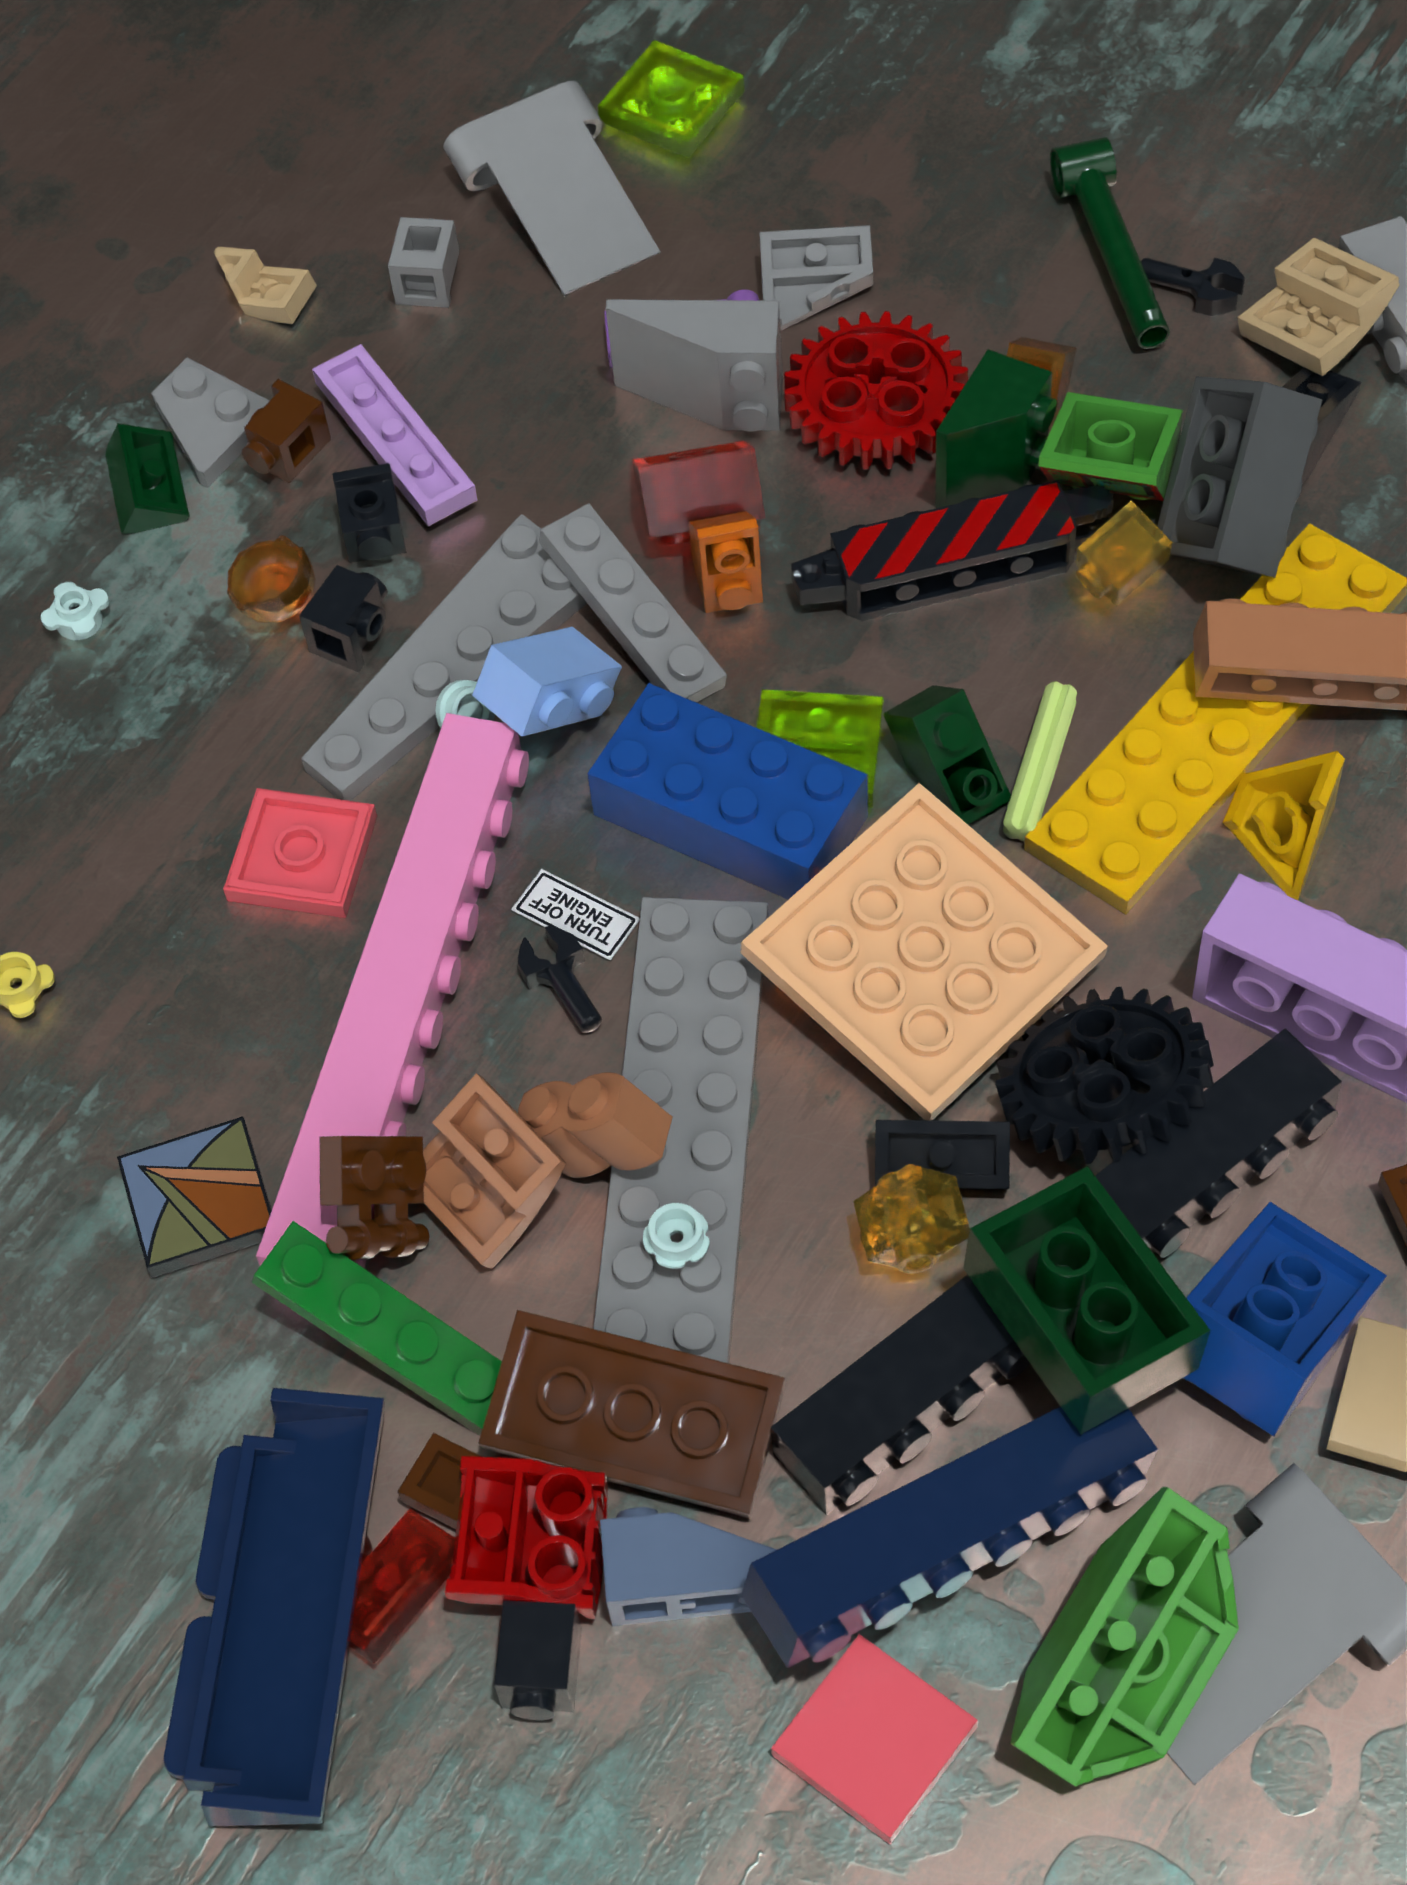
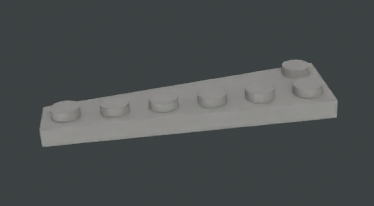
(502, 598)

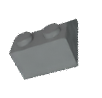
(701, 358)

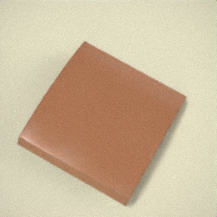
(487, 1171)

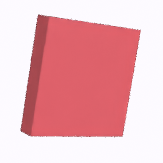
(300, 853)
(874, 1738)

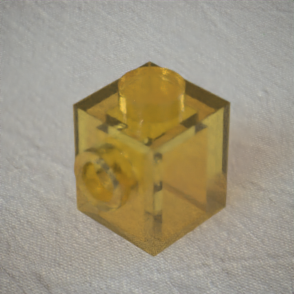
(1122, 555)

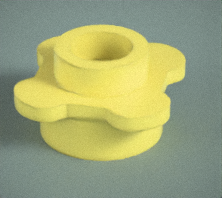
(17, 968)

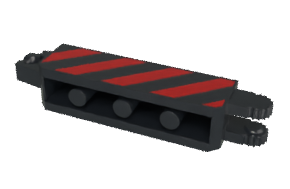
(953, 550)

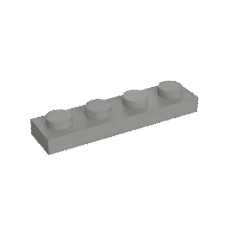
(631, 605)

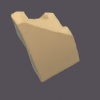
(262, 290)

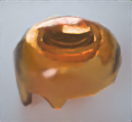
(271, 580)

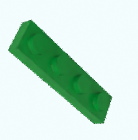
(381, 1325)

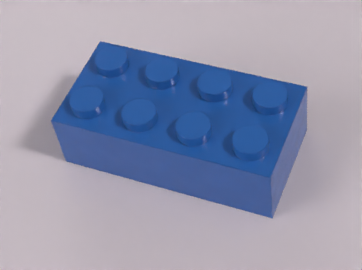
(727, 792)

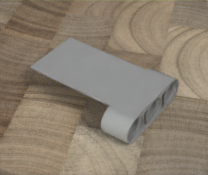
(556, 183)
(1302, 1600)

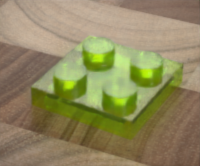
(671, 98)

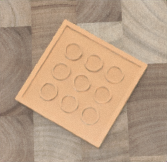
(923, 951)

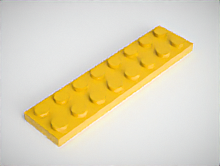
(1190, 752)

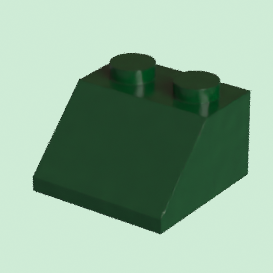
(993, 430)

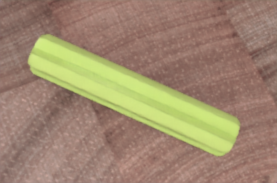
(1040, 760)

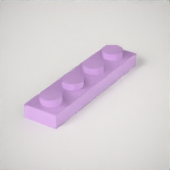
(395, 434)

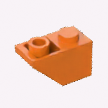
(727, 561)

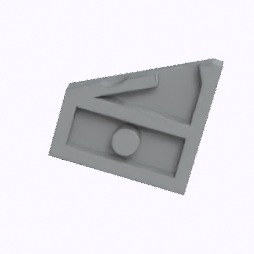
(814, 268)
(206, 416)

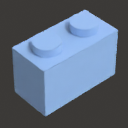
(547, 681)

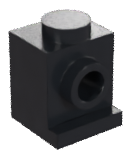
(369, 513)
(344, 616)

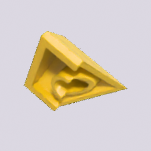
(1285, 814)

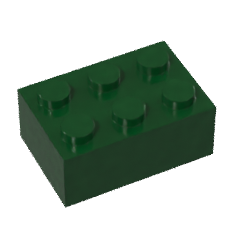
(1085, 1299)

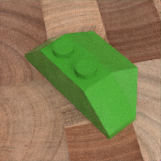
(1131, 1645)

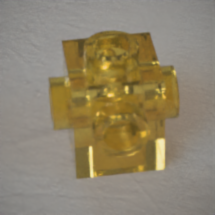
(911, 1218)

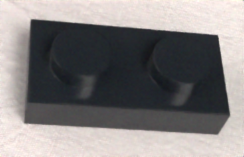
(966, 1149)

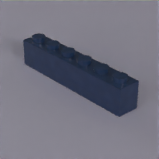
(942, 1530)

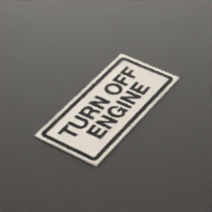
(564, 906)

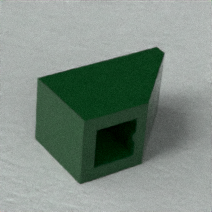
(948, 751)

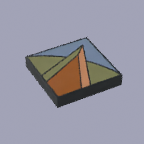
(196, 1196)

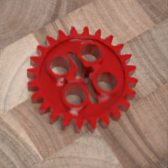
(873, 389)

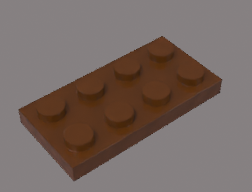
(633, 1413)

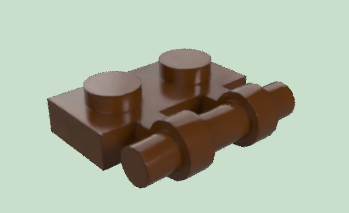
(376, 1172)

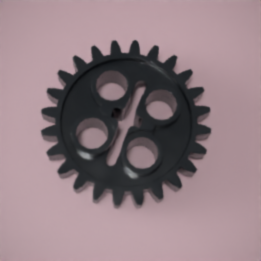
(1105, 1075)

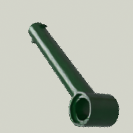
(1089, 172)

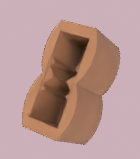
(597, 1123)

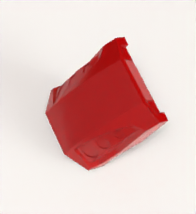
(528, 1534)

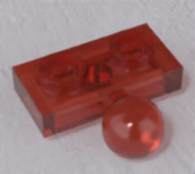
(398, 1581)

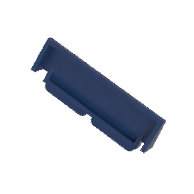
(284, 1572)

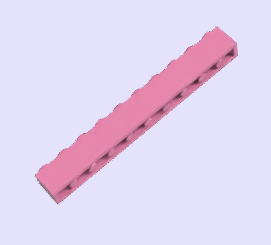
(407, 959)

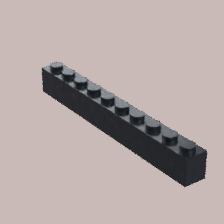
(957, 1344)

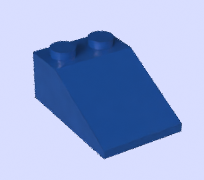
(1277, 1315)

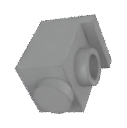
(423, 262)

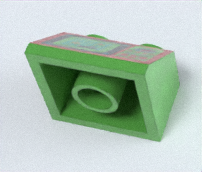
(1112, 445)

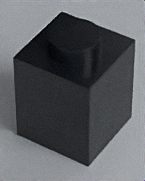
(538, 1658)

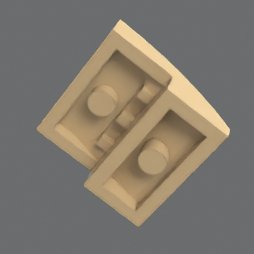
(1319, 306)
(1373, 1397)

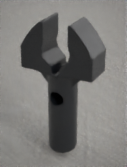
(1213, 288)
(560, 976)

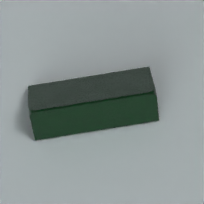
(145, 479)

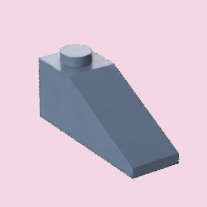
(672, 1567)

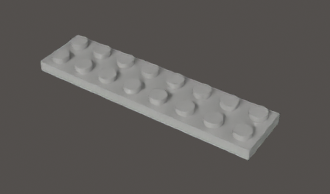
(695, 1058)

